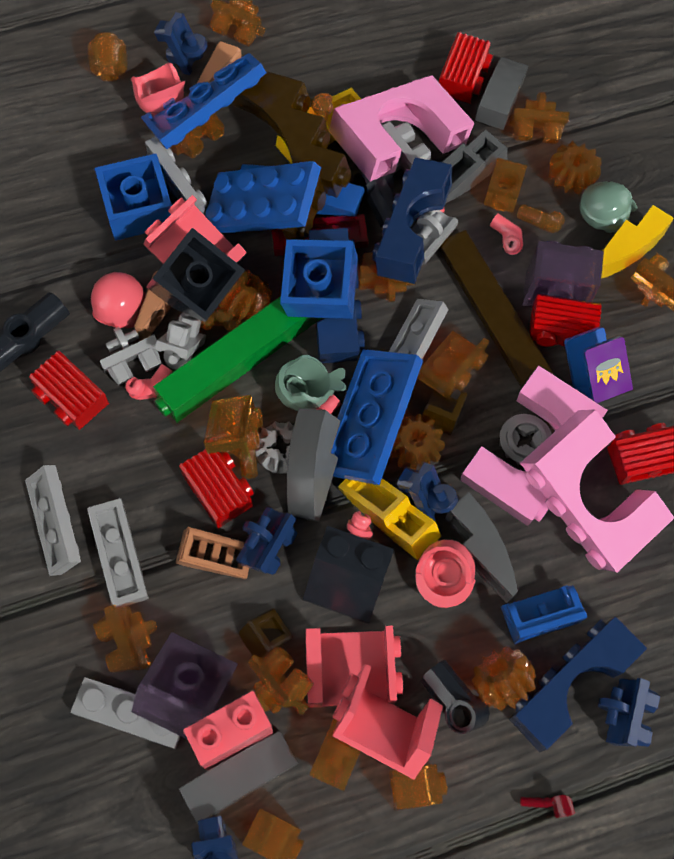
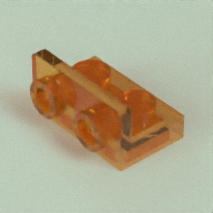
(452, 363)
(234, 426)

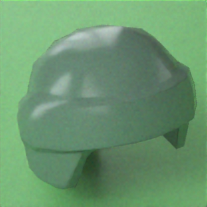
(607, 205)
(307, 383)

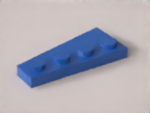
(203, 101)

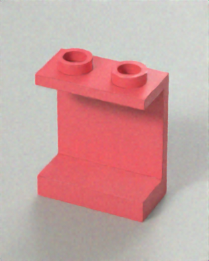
(166, 236)
(338, 655)
(385, 729)
(228, 731)

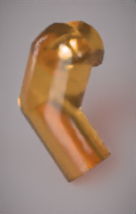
(322, 105)
(549, 222)
(221, 317)

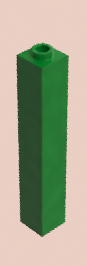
(227, 360)

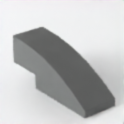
(501, 93)
(474, 163)
(311, 463)
(485, 545)
(238, 777)

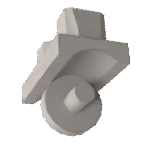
(403, 135)
(434, 229)
(181, 341)
(116, 363)

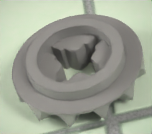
(524, 425)
(272, 458)

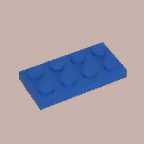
(263, 197)
(373, 413)

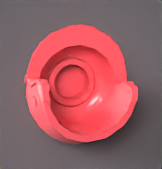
(157, 88)
(117, 300)
(445, 573)

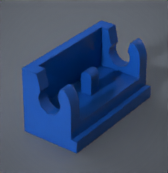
(543, 613)

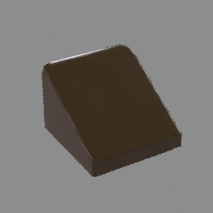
(265, 633)

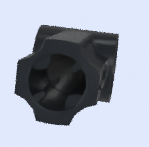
(379, 195)
(453, 694)

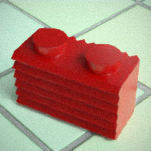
(464, 67)
(561, 318)
(68, 390)
(643, 454)
(217, 486)

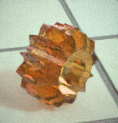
(575, 167)
(247, 296)
(420, 432)
(504, 678)

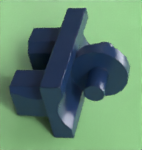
(183, 45)
(426, 490)
(266, 539)
(626, 712)
(214, 841)

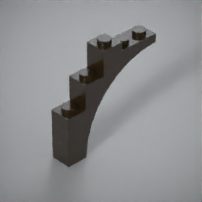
(284, 107)

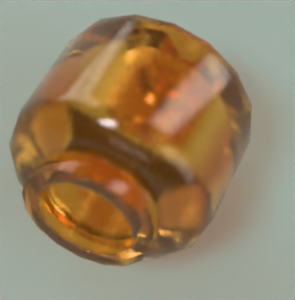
(107, 56)

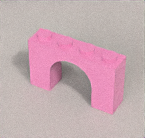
(420, 103)
(557, 470)
(508, 486)

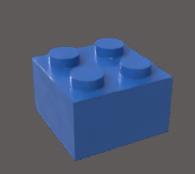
(133, 195)
(319, 278)

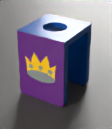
(598, 365)

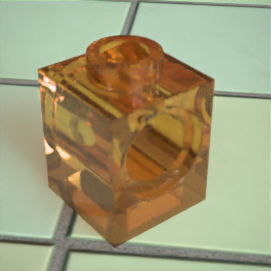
(507, 175)
(422, 791)
(273, 837)

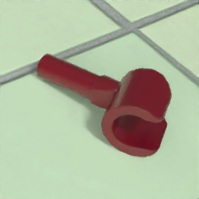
(561, 804)

